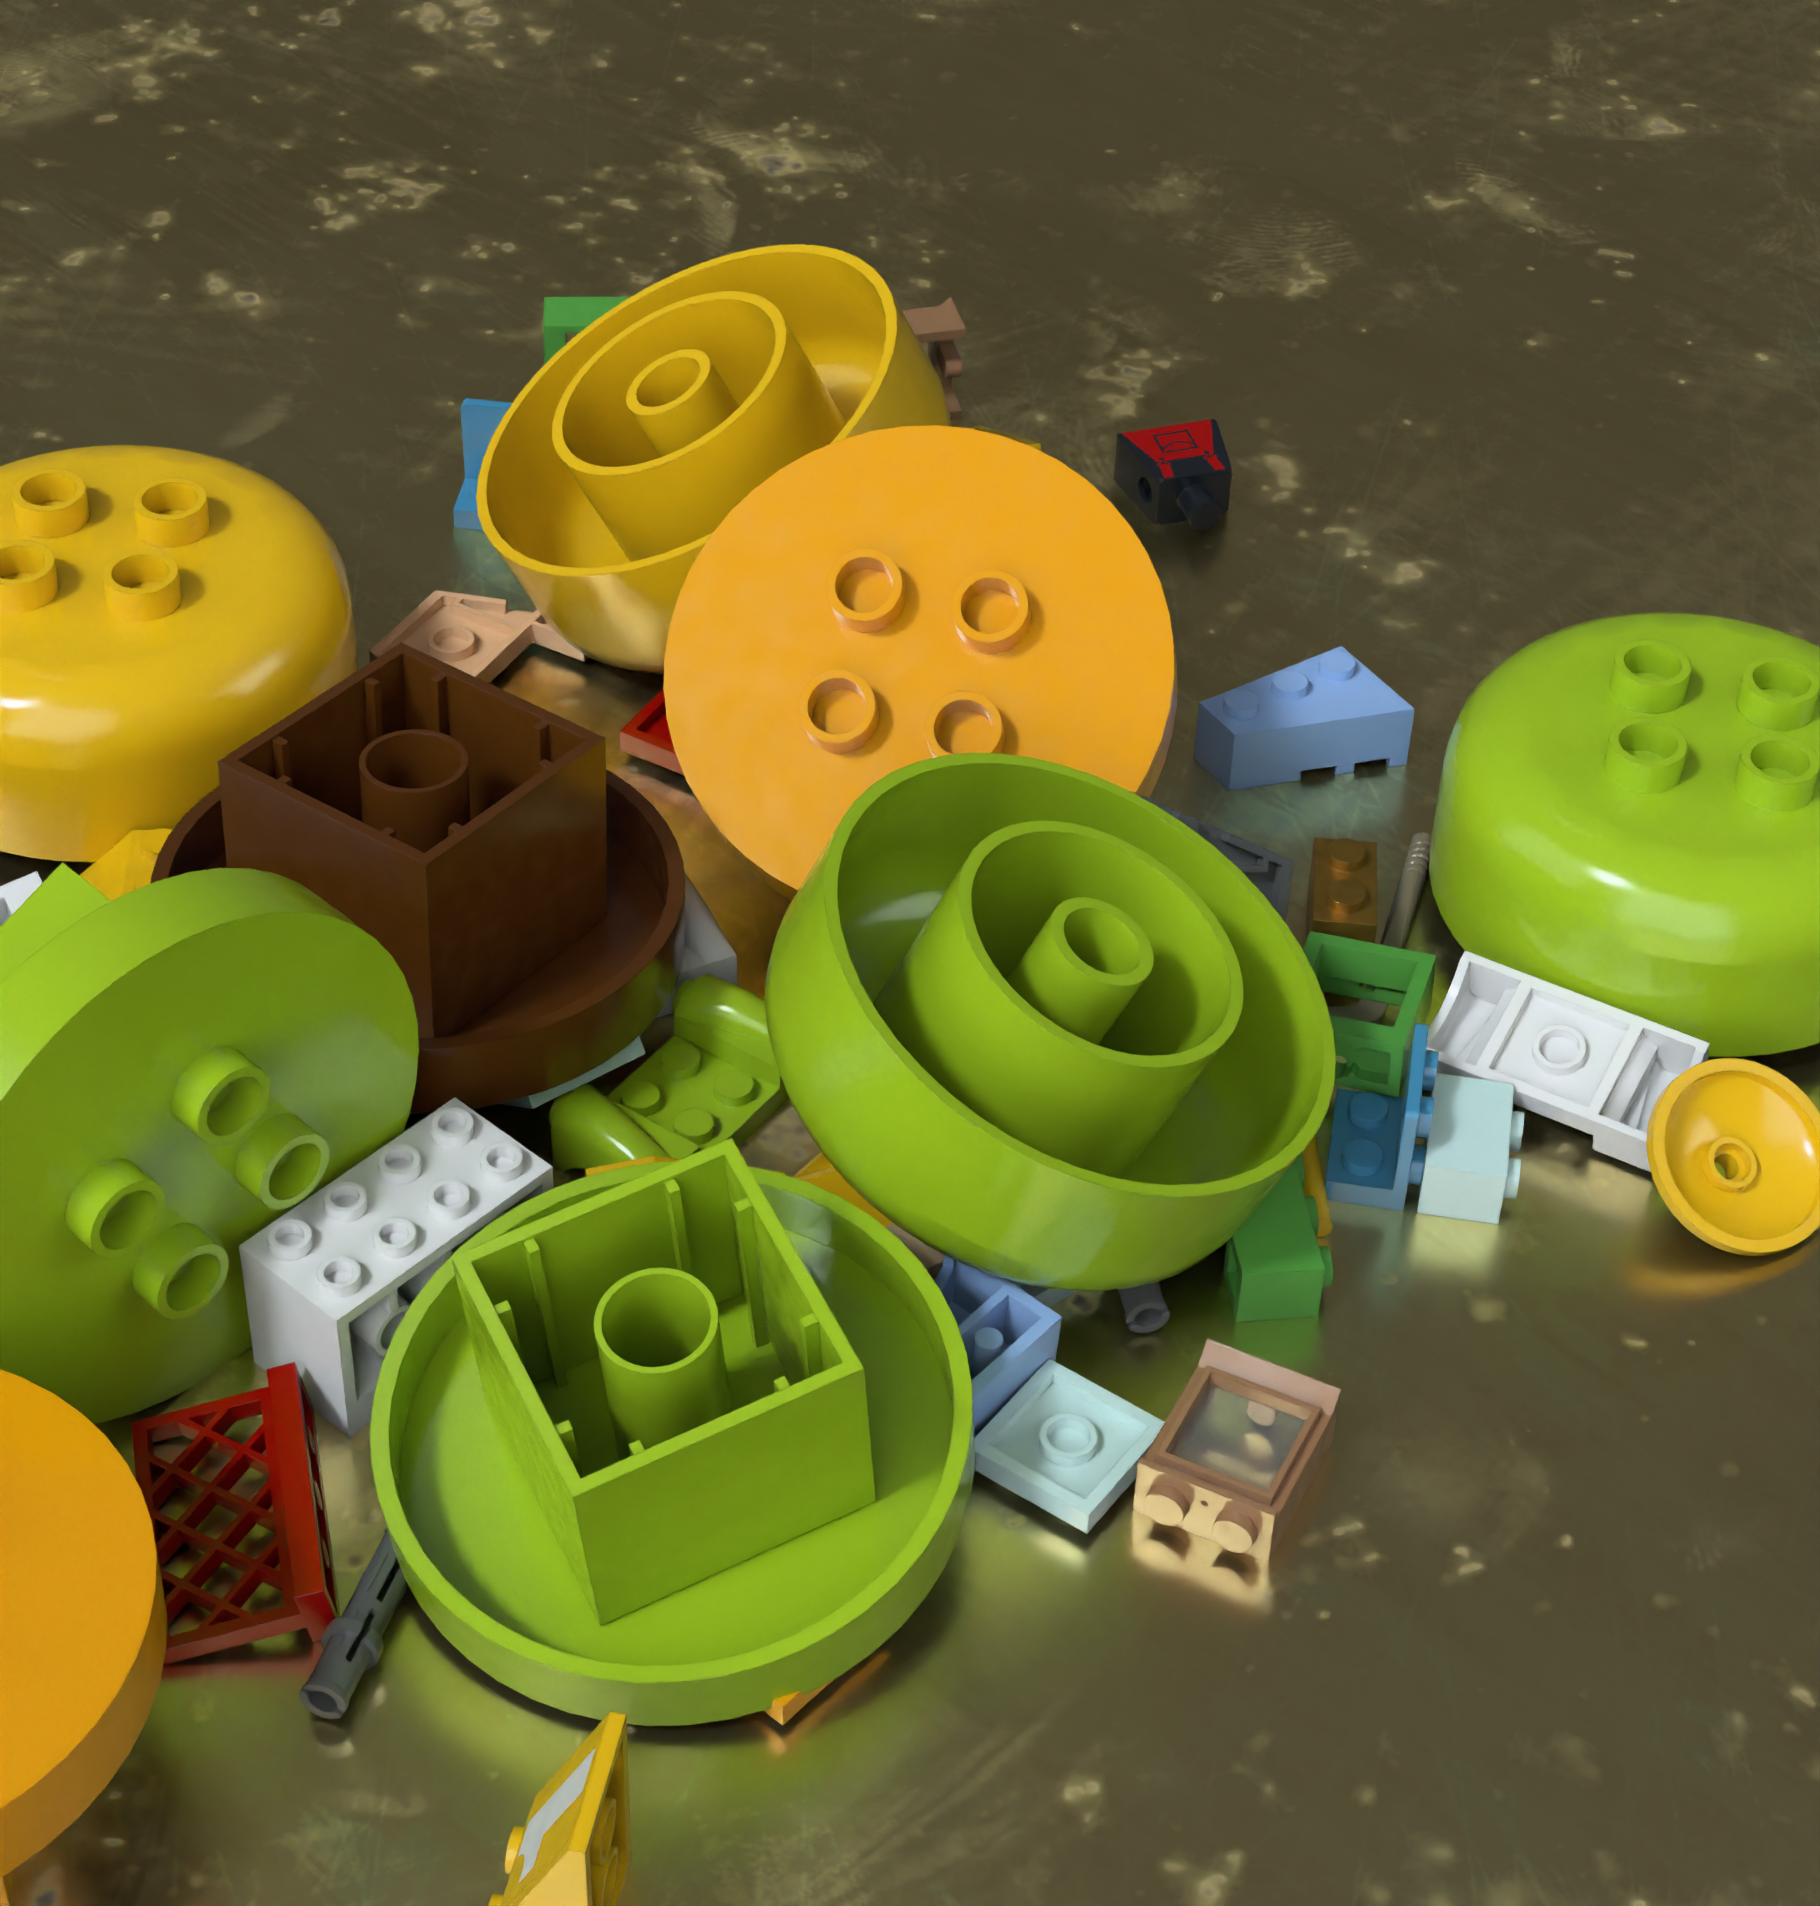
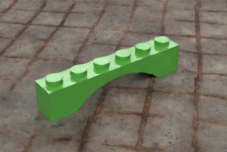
(1275, 1258)

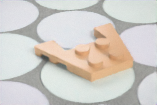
(472, 633)

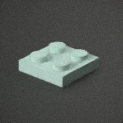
(1066, 1445)

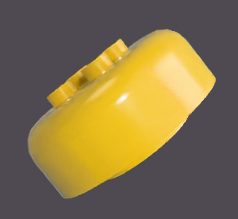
(673, 416)
(148, 633)

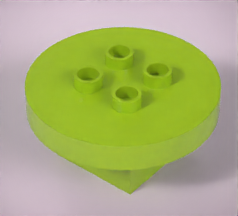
(164, 1099)
(674, 1441)

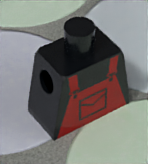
(1176, 472)

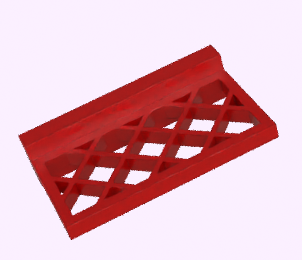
(297, 1518)

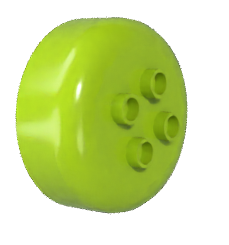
(1646, 824)
(1045, 1023)

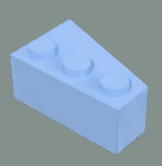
(1302, 720)
(1002, 1332)

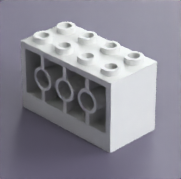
(354, 1256)

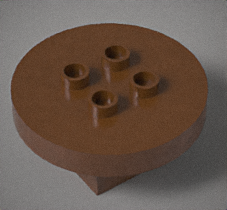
(479, 851)

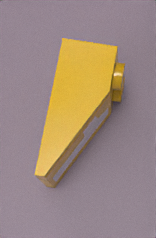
(576, 1830)

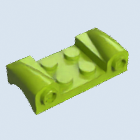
(694, 1092)

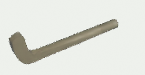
(1398, 922)

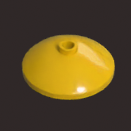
(1761, 1136)

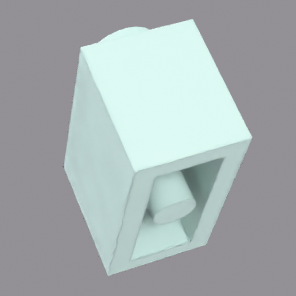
(1469, 1149)

